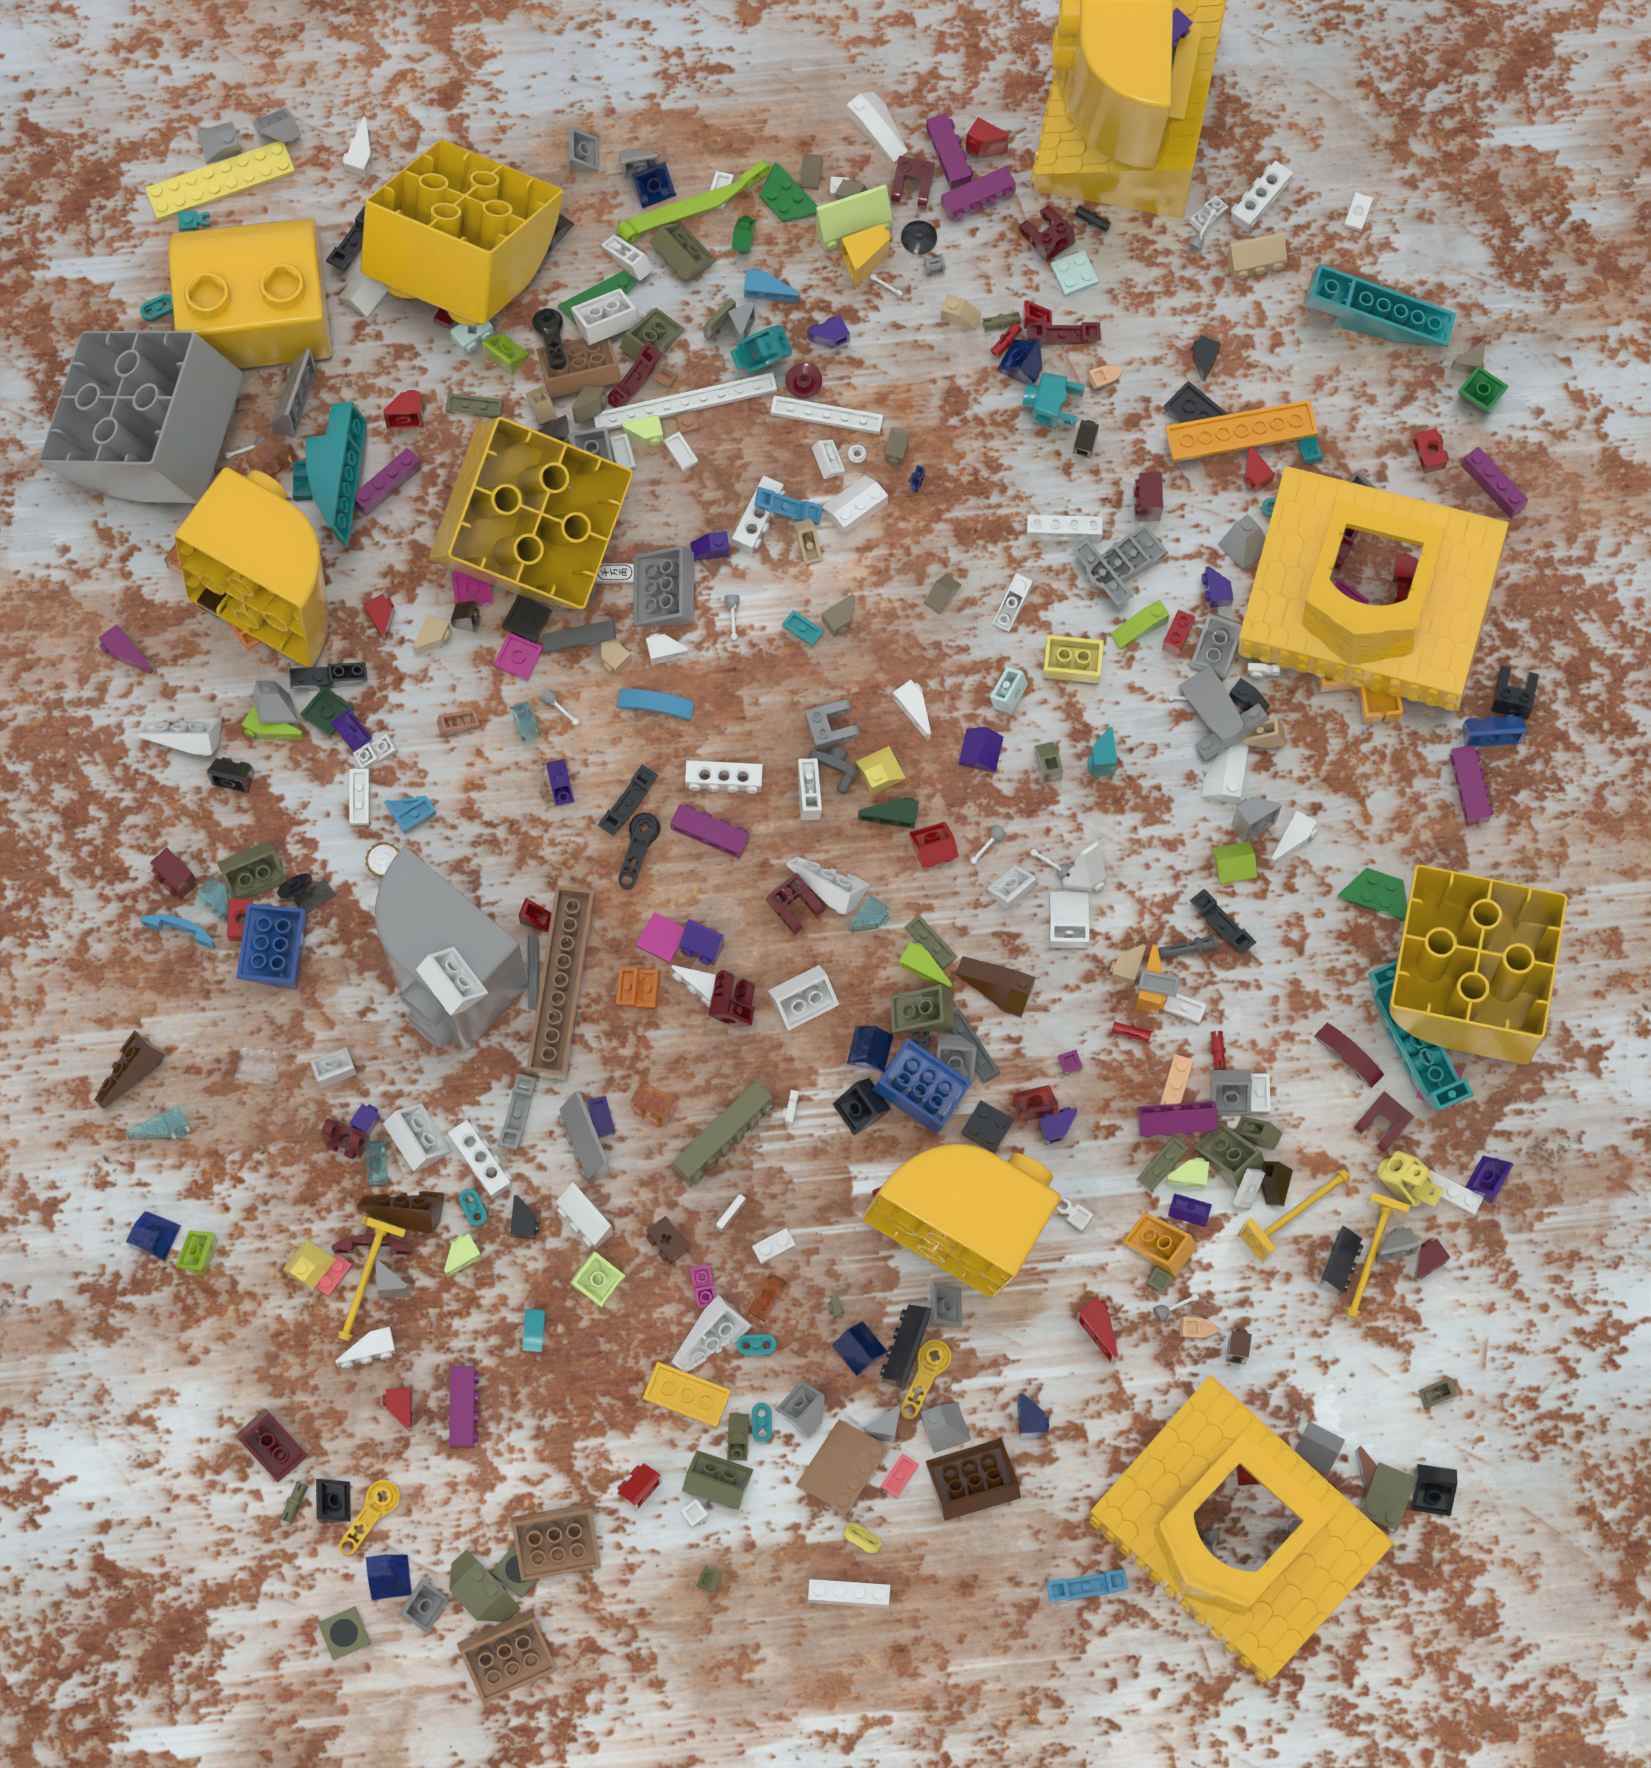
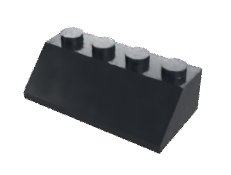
(906, 1346)

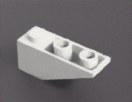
(359, 155)
(1014, 600)
(696, 981)
(373, 1345)

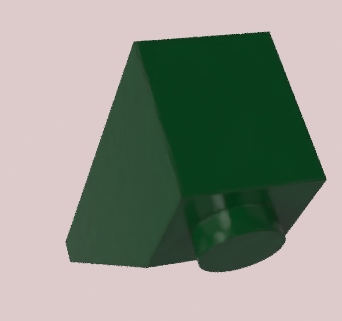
(895, 812)

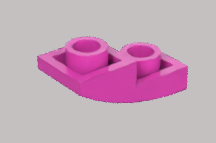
(703, 1285)

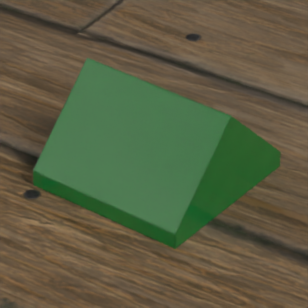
(1483, 389)

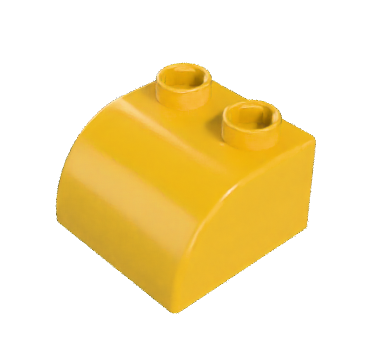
(1117, 73)
(459, 232)
(252, 290)
(519, 521)
(263, 555)
(1477, 963)
(967, 1211)

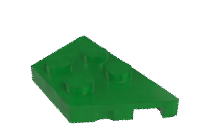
(785, 196)
(1378, 893)

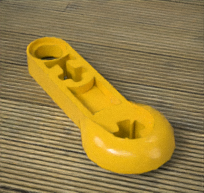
(926, 1373)
(371, 1512)

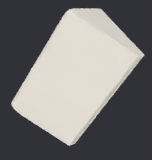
(828, 458)

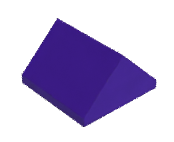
(981, 749)
(1489, 1177)

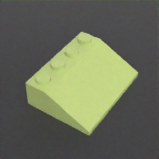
(852, 216)

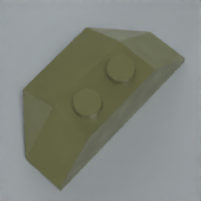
(480, 1591)

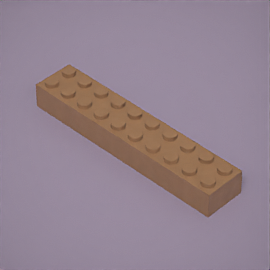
(561, 983)

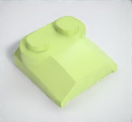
(596, 1278)

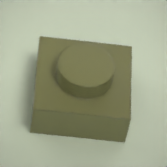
(1159, 1280)
(834, 1307)
(709, 1580)

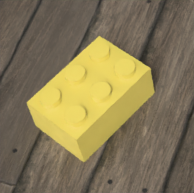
(1073, 659)

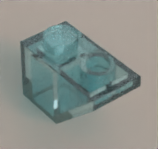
(525, 721)
(215, 896)

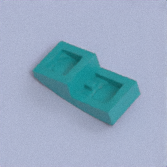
(1310, 450)
(301, 485)
(533, 1330)

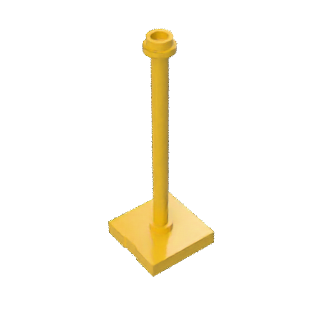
(1387, 1207)
(381, 1230)
(1259, 1240)

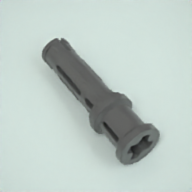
(1198, 945)

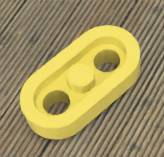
(862, 1537)

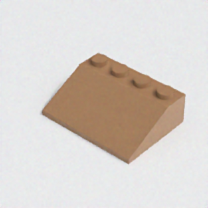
(585, 366)
(843, 1468)
(555, 1542)
(506, 1656)

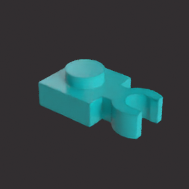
(190, 220)

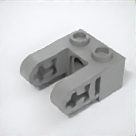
(820, 729)

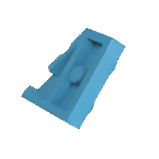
(410, 811)

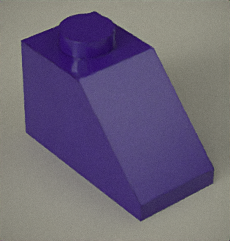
(711, 546)

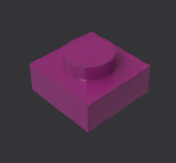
(1070, 1062)

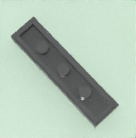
(579, 636)
(984, 1064)

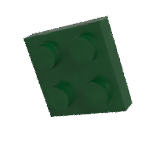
(324, 709)

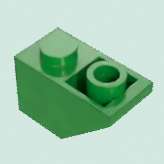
(743, 233)

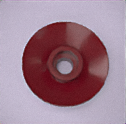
(807, 373)

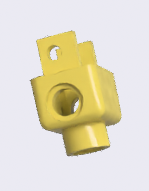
(1408, 1169)

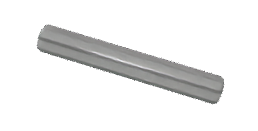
(533, 971)

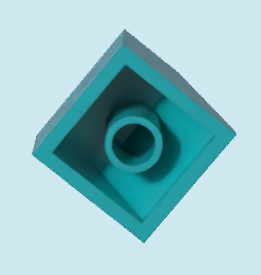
(1103, 755)

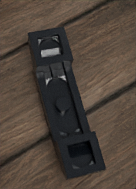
(350, 246)
(628, 801)
(1222, 923)

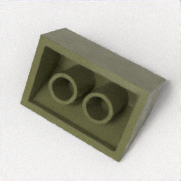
(681, 250)
(252, 871)
(717, 1480)

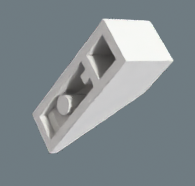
(628, 257)
(911, 701)
(809, 789)
(1296, 835)

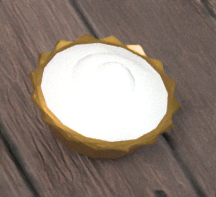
(380, 857)

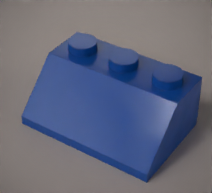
(1494, 731)

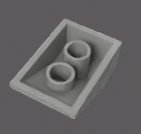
(1217, 644)

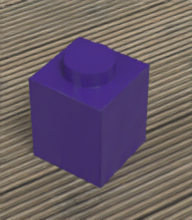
(365, 1118)

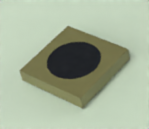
(508, 1572)
(344, 1633)

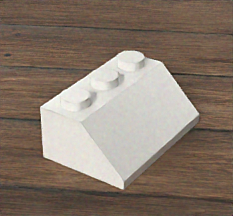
(605, 316)
(855, 504)
(451, 980)
(803, 997)
(417, 1136)
(584, 1217)

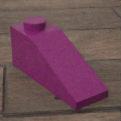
(122, 649)

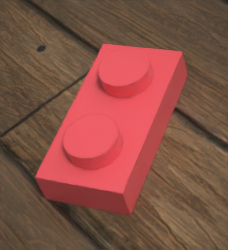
(334, 1275)
(899, 1475)

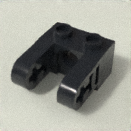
(1514, 700)

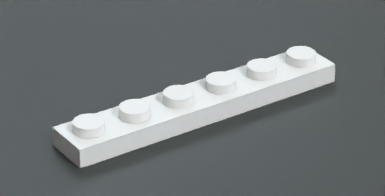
(826, 415)

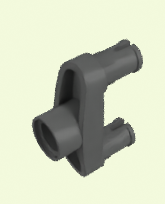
(835, 761)

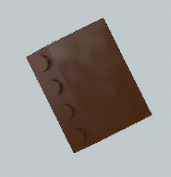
(973, 1479)

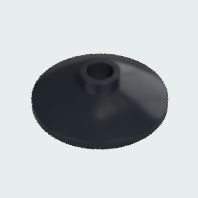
(919, 244)
(295, 886)

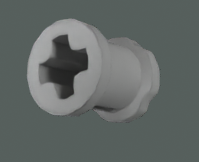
(934, 264)

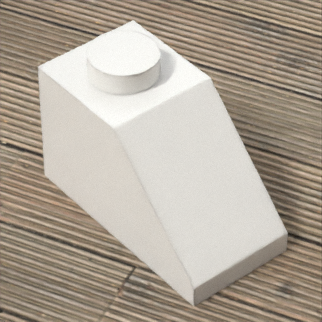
(664, 649)

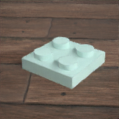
(1074, 273)

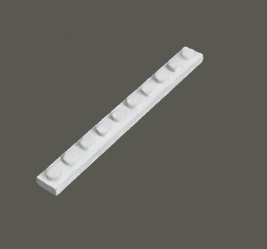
(688, 401)

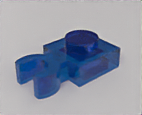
(917, 478)

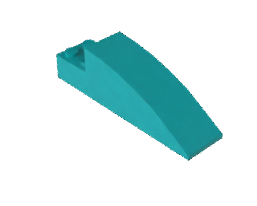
(1377, 310)
(335, 465)

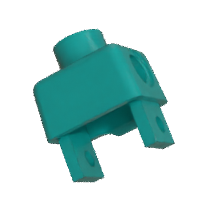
(769, 346)
(1048, 400)

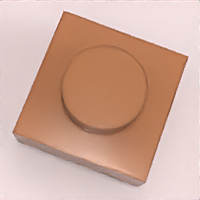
(665, 377)
(687, 423)

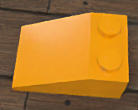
(1150, 1001)
(1160, 1243)

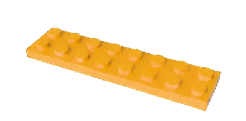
(1241, 431)

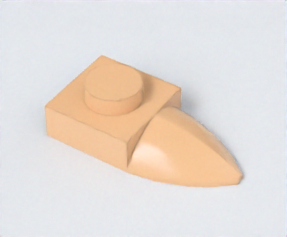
(1103, 375)
(1197, 1327)

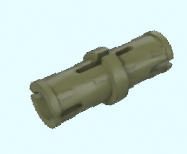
(1001, 320)
(294, 1502)

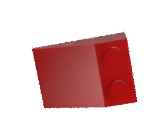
(1097, 1324)

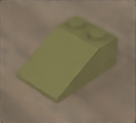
(656, 329)
(922, 1010)
(1229, 1154)
(1387, 1497)

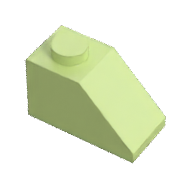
(644, 430)
(1190, 1174)
(461, 1254)

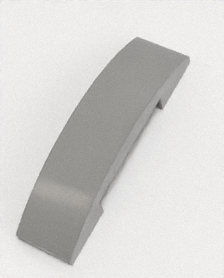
(517, 1112)

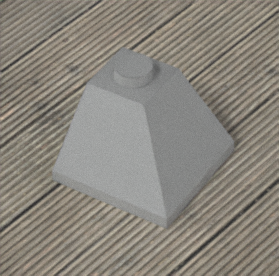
(278, 125)
(219, 142)
(636, 160)
(1243, 542)
(273, 703)
(957, 1054)
(1398, 1245)
(803, 1408)
(945, 1426)

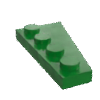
(620, 280)

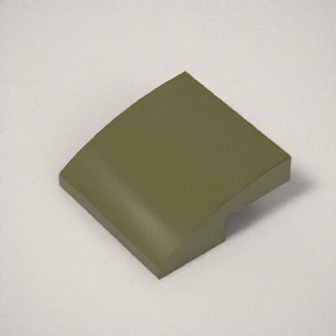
(718, 318)

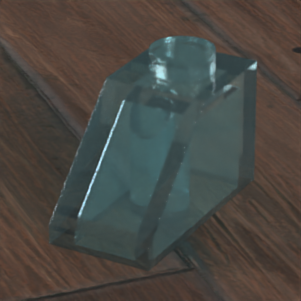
(870, 916)
(376, 1163)

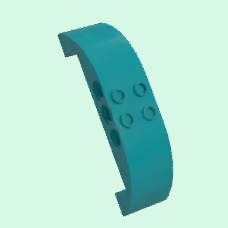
(1424, 1062)

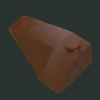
(999, 984)
(135, 1063)
(413, 1212)

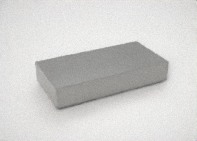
(1158, 983)

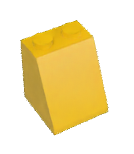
(865, 251)

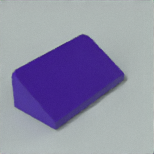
(351, 730)
(1189, 1210)

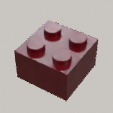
(1148, 496)
(173, 874)

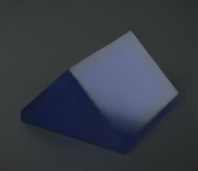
(653, 185)
(870, 1048)
(859, 1348)

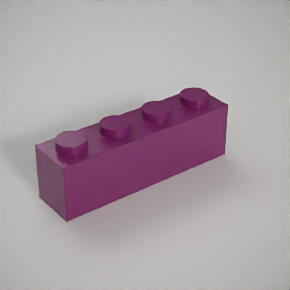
(948, 151)
(978, 193)
(387, 482)
(1494, 482)
(1470, 785)
(709, 830)
(1177, 1118)
(462, 1407)

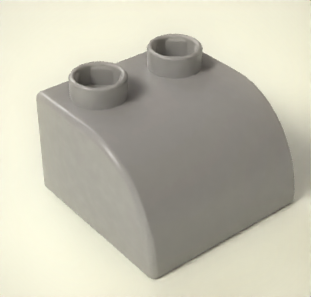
(143, 415)
(426, 914)

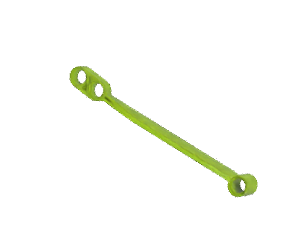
(631, 229)

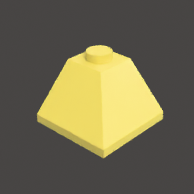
(880, 770)
(309, 1264)

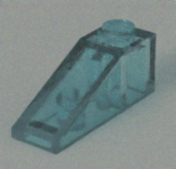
(164, 1126)

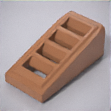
(452, 730)

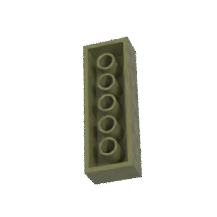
(723, 1134)

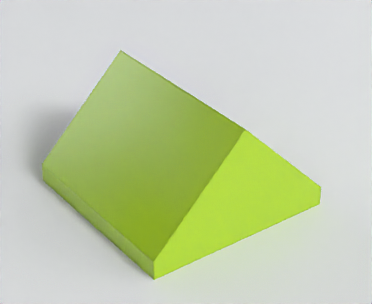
(505, 352)
(1235, 863)
(197, 1252)

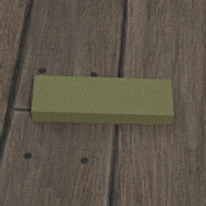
(474, 405)
(931, 941)
(1162, 1164)

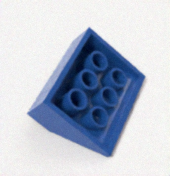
(272, 945)
(922, 1086)

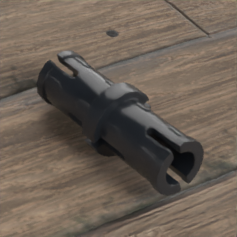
(1092, 218)

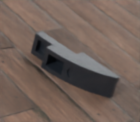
(332, 676)

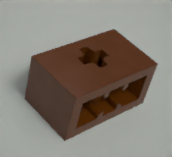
(665, 1229)
(1238, 1347)

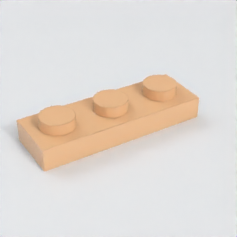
(1176, 1080)

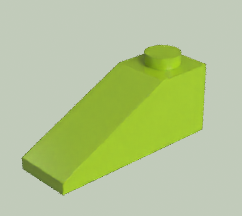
(1141, 624)
(269, 731)
(920, 962)

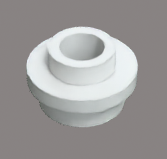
(857, 449)

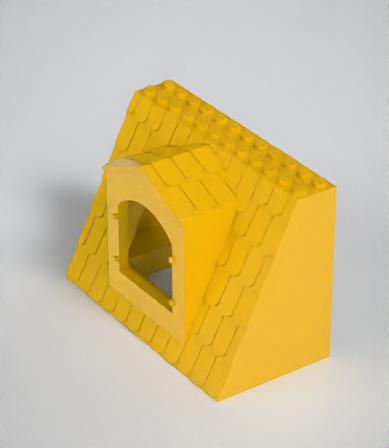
(1075, 169)
(1402, 648)
(1258, 1613)

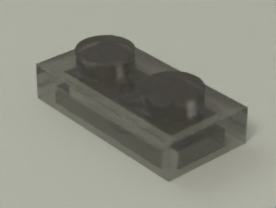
(315, 896)

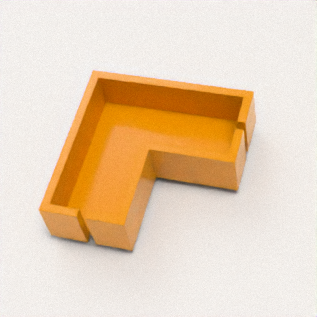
(1373, 704)

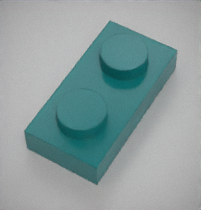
(802, 628)

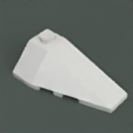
(713, 1330)

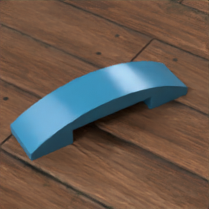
(787, 506)
(655, 702)
(158, 920)
(1087, 1586)

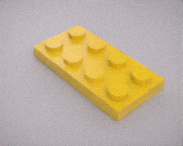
(687, 1395)

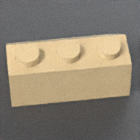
(1257, 256)

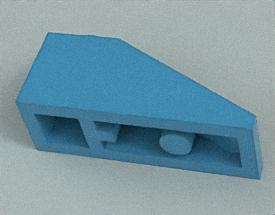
(766, 287)

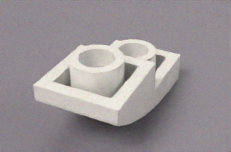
(1199, 219)
(375, 752)

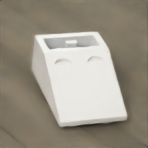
(1069, 920)

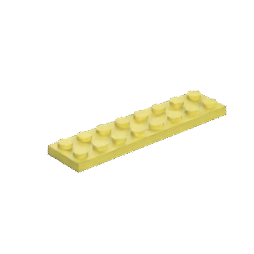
(220, 180)

